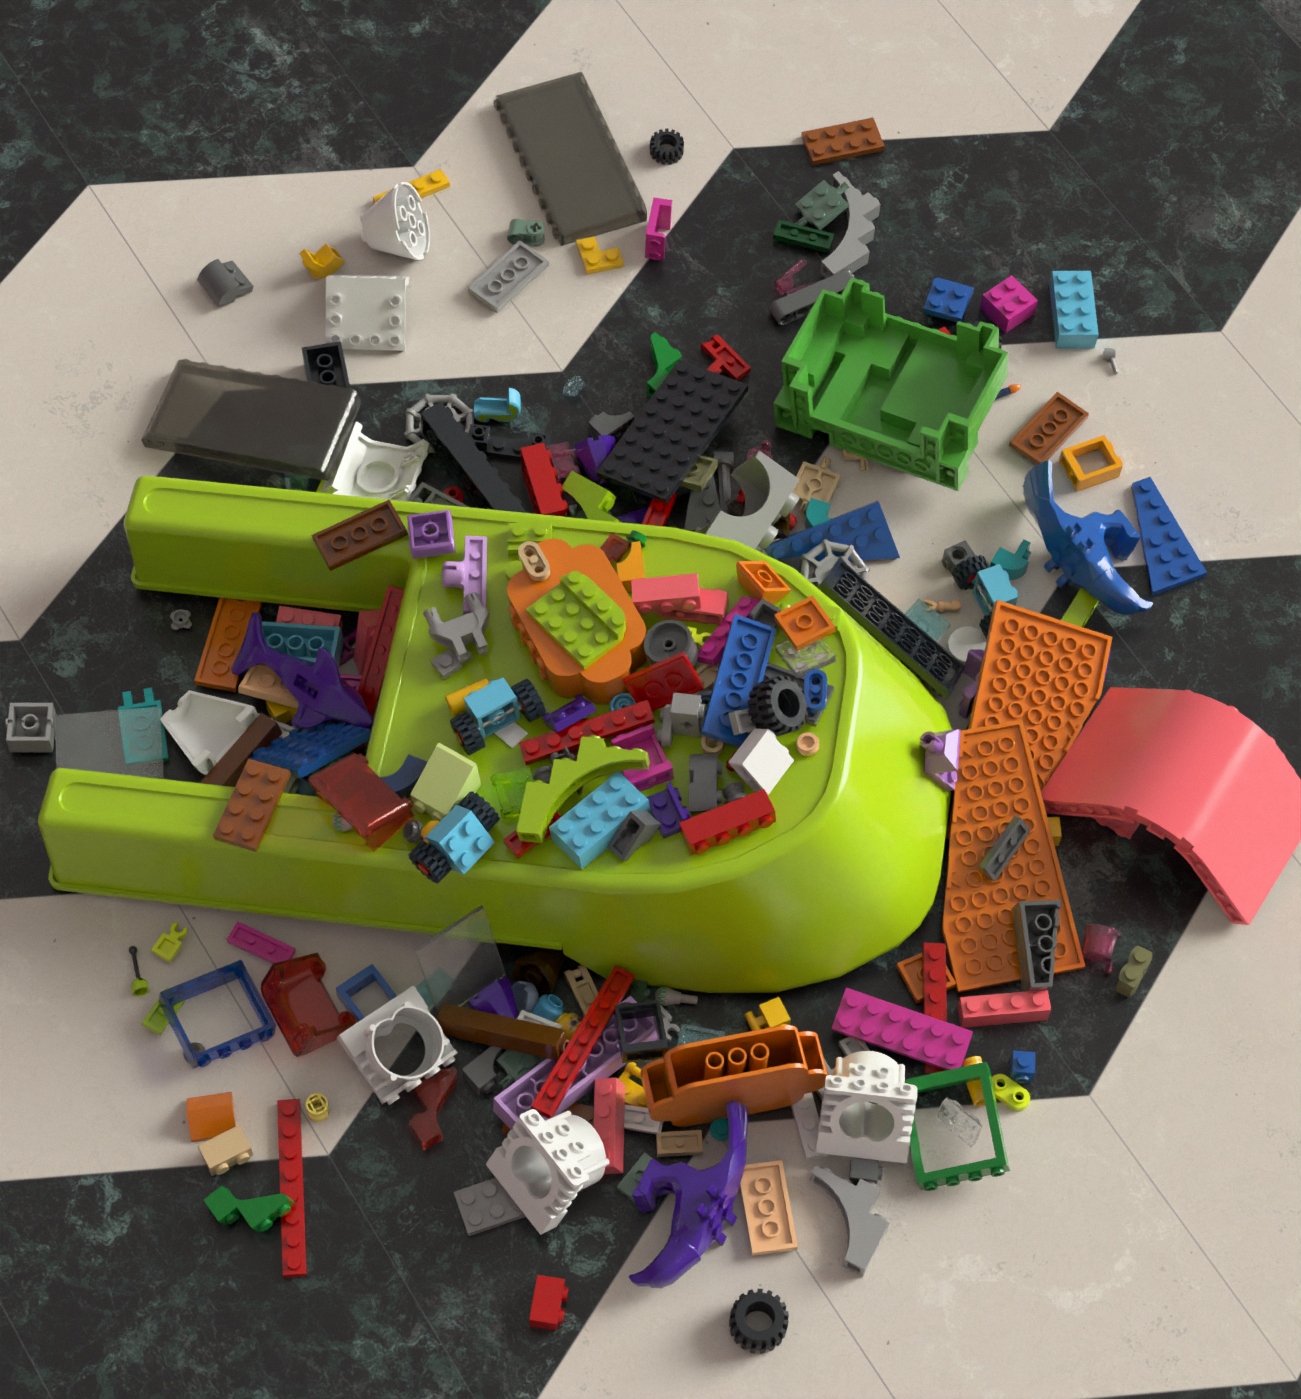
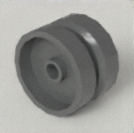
(669, 639)

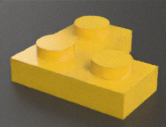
(596, 260)

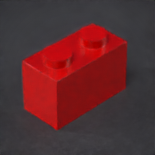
(547, 1303)

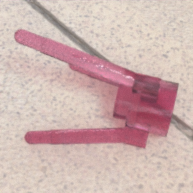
(786, 282)

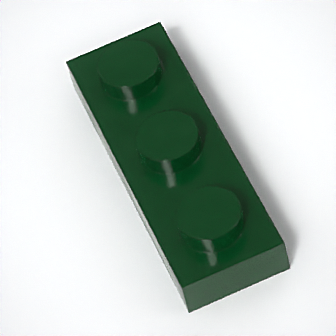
(803, 236)

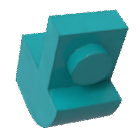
(816, 512)
(1013, 564)

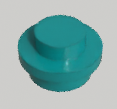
(719, 1129)

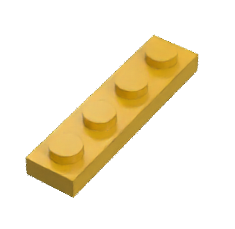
(425, 185)

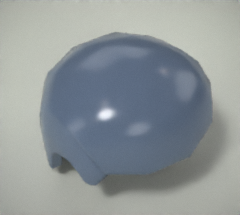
(525, 995)

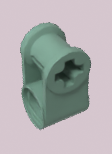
(526, 231)

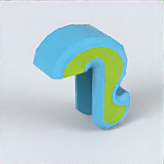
(497, 408)

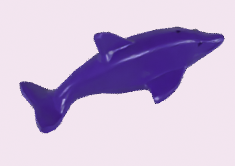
(315, 685)

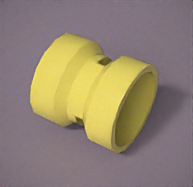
(317, 1113)

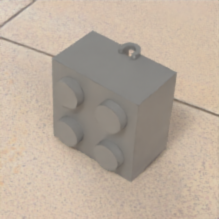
(31, 727)

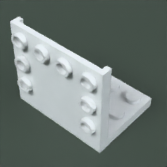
(366, 311)

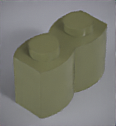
(1133, 971)

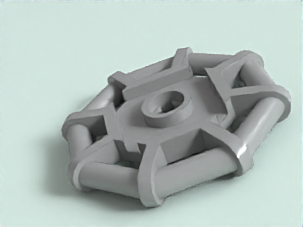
(452, 400)
(823, 567)

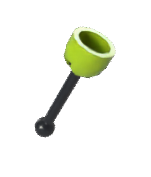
(139, 985)

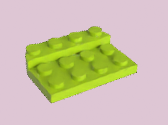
(580, 618)

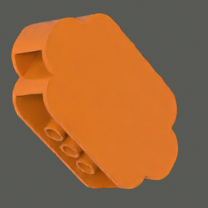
(563, 674)
(754, 1068)

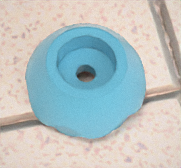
(621, 700)

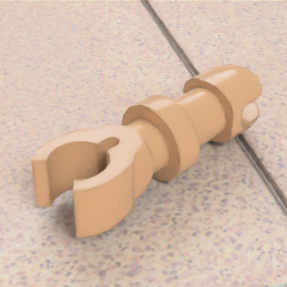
(954, 605)

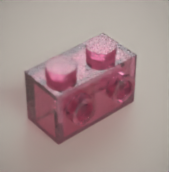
(563, 460)

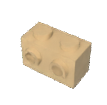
(225, 1151)

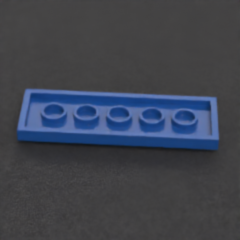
(739, 669)

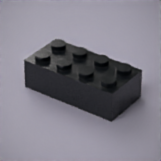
(326, 364)

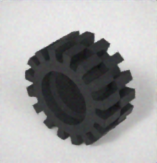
(666, 155)

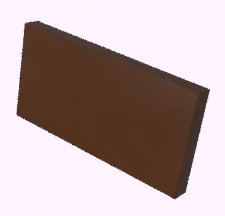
(359, 535)

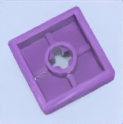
(420, 528)

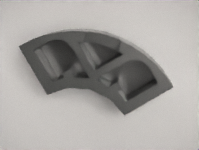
(704, 782)

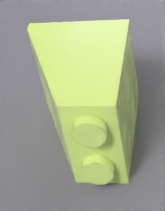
(444, 782)

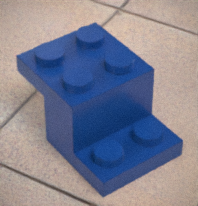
(948, 300)

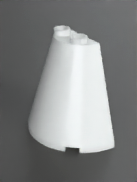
(207, 727)

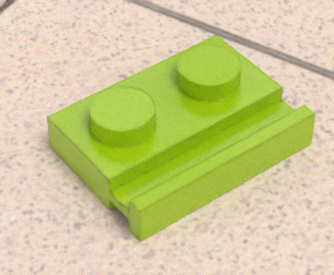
(524, 532)

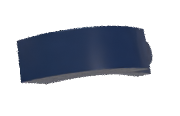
(406, 777)

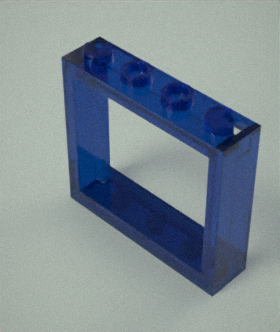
(208, 982)

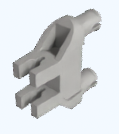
(462, 629)

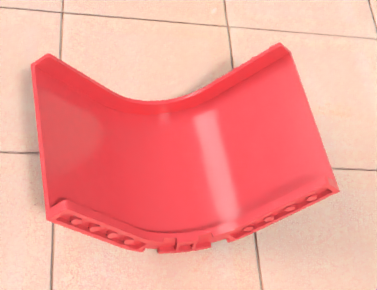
(1191, 777)

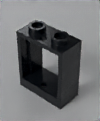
(645, 1050)

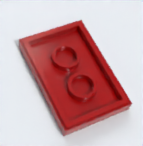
(662, 680)

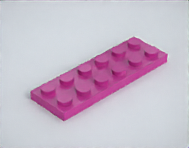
(901, 1030)

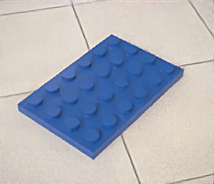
(312, 747)

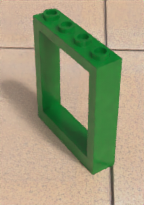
(972, 1171)

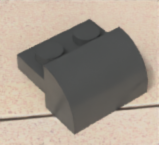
(224, 281)

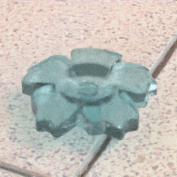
(573, 385)

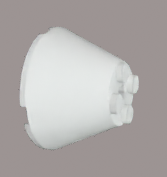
(397, 224)

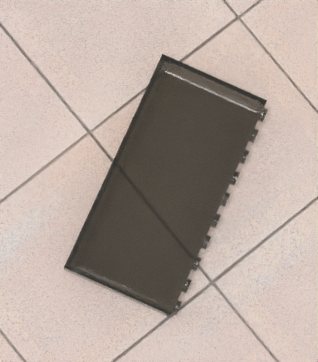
(570, 158)
(252, 419)

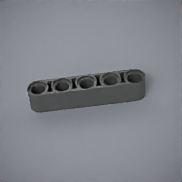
(801, 302)

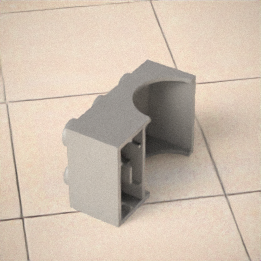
(767, 497)

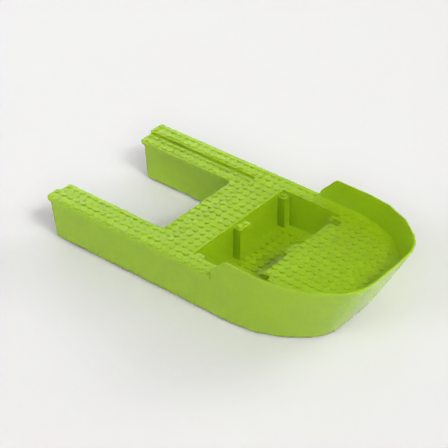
(765, 913)

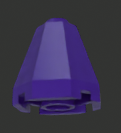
(592, 455)
(496, 999)

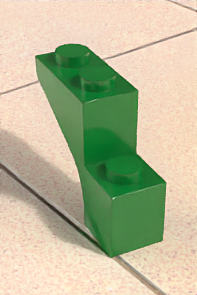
(664, 359)
(258, 1211)

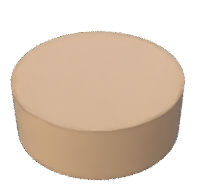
(807, 744)

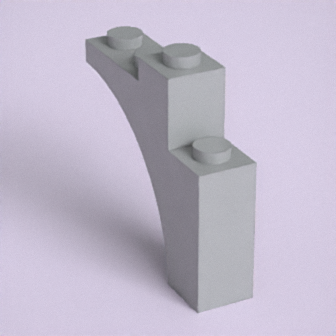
(855, 1203)

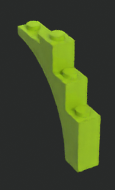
(593, 498)
(567, 776)

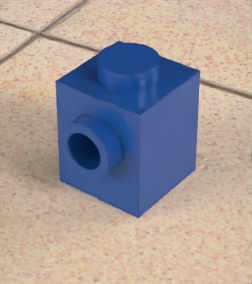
(1022, 1066)

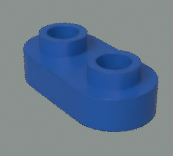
(815, 692)

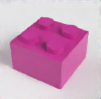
(1008, 304)

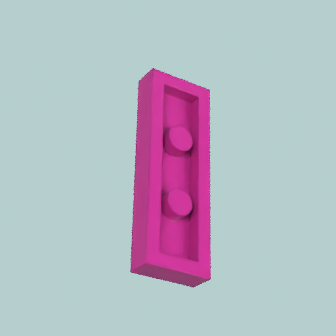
(259, 944)

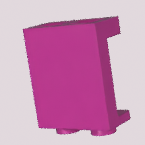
(660, 218)
(659, 768)

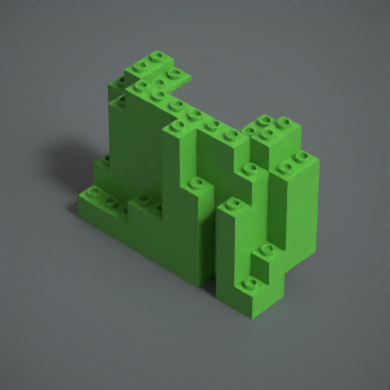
(890, 385)

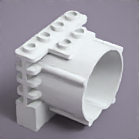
(404, 1009)
(864, 1129)
(548, 1164)

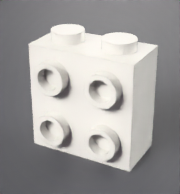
(761, 760)

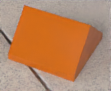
(761, 581)
(210, 1115)

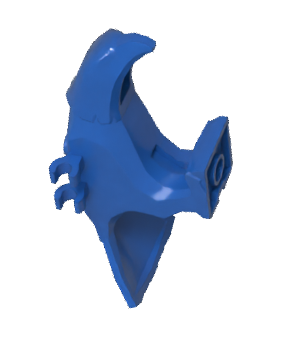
(1081, 544)

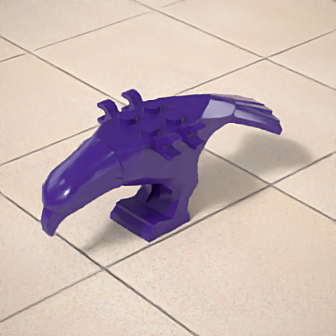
(700, 1207)

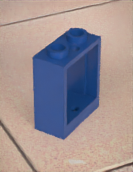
(358, 983)

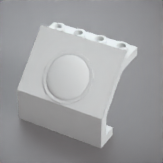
(376, 468)

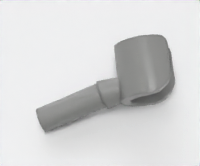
(1109, 354)

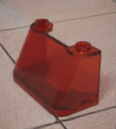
(362, 799)
(303, 1005)

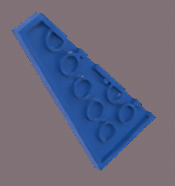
(861, 527)
(1164, 545)

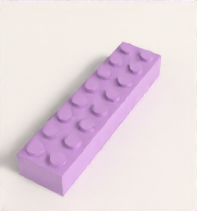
(600, 1064)

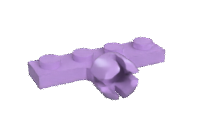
(471, 572)

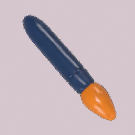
(1008, 390)

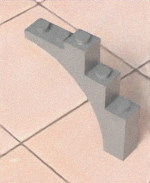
(852, 251)

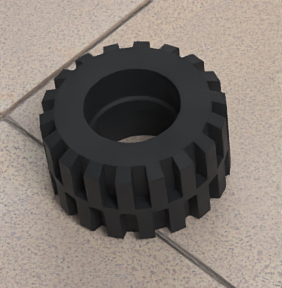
(778, 705)
(758, 1339)

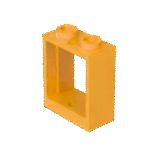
(1074, 472)

